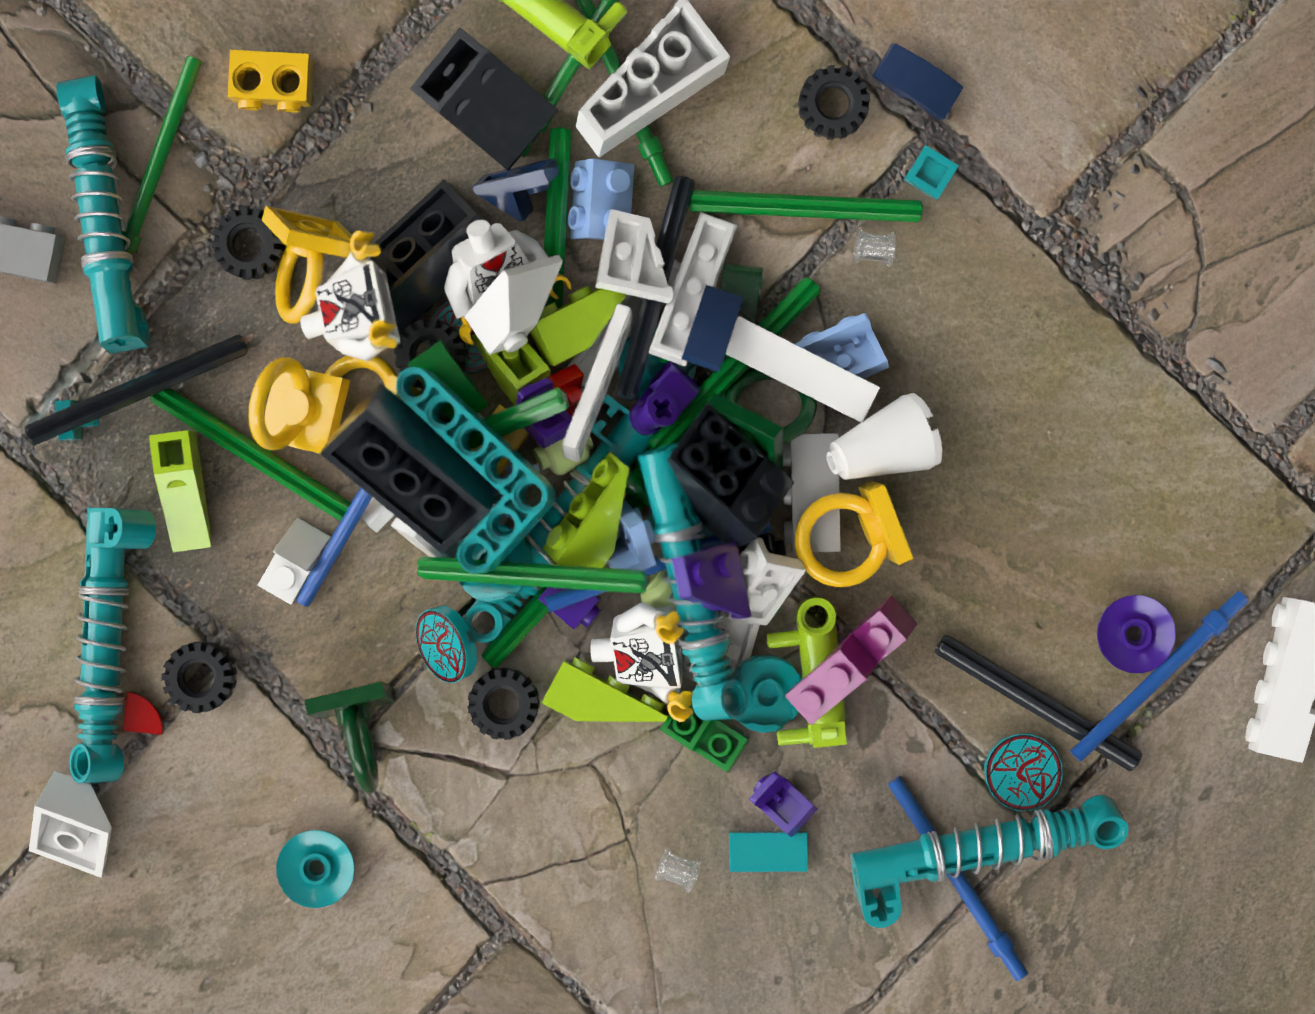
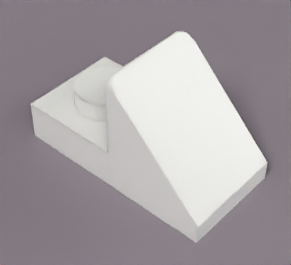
(294, 560)

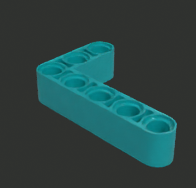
(485, 462)

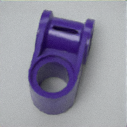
(663, 400)

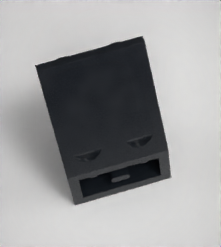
(484, 99)
(727, 478)

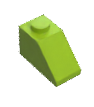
(514, 369)

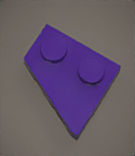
(713, 579)

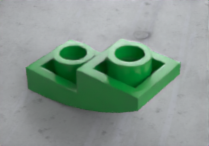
(443, 364)
(708, 738)

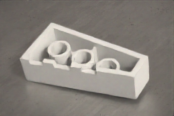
(656, 77)
(1288, 689)

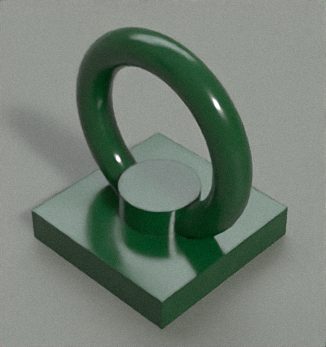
(759, 431)
(352, 711)

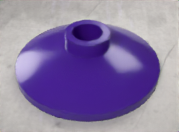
(1155, 638)

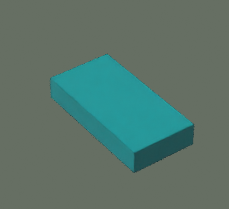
(767, 851)

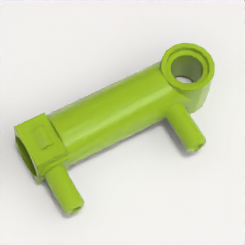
(569, 27)
(814, 646)

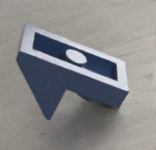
(512, 188)

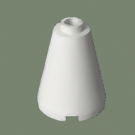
(888, 442)

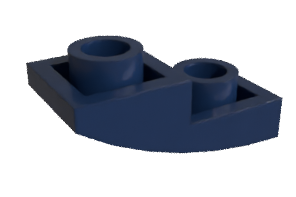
(918, 80)
(712, 328)

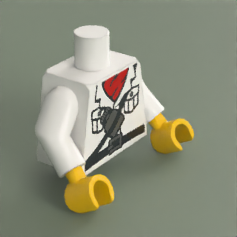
(480, 262)
(355, 305)
(648, 654)

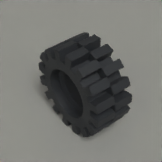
(850, 85)
(225, 250)
(423, 331)
(178, 688)
(495, 726)

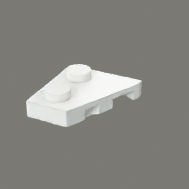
(631, 259)

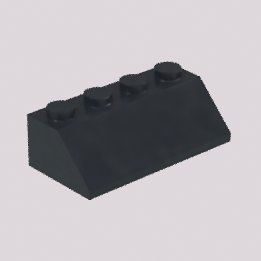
(419, 251)
(410, 469)

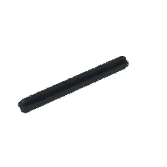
(649, 309)
(136, 390)
(1034, 700)

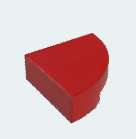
(142, 715)

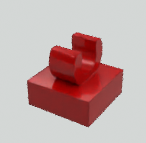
(570, 382)

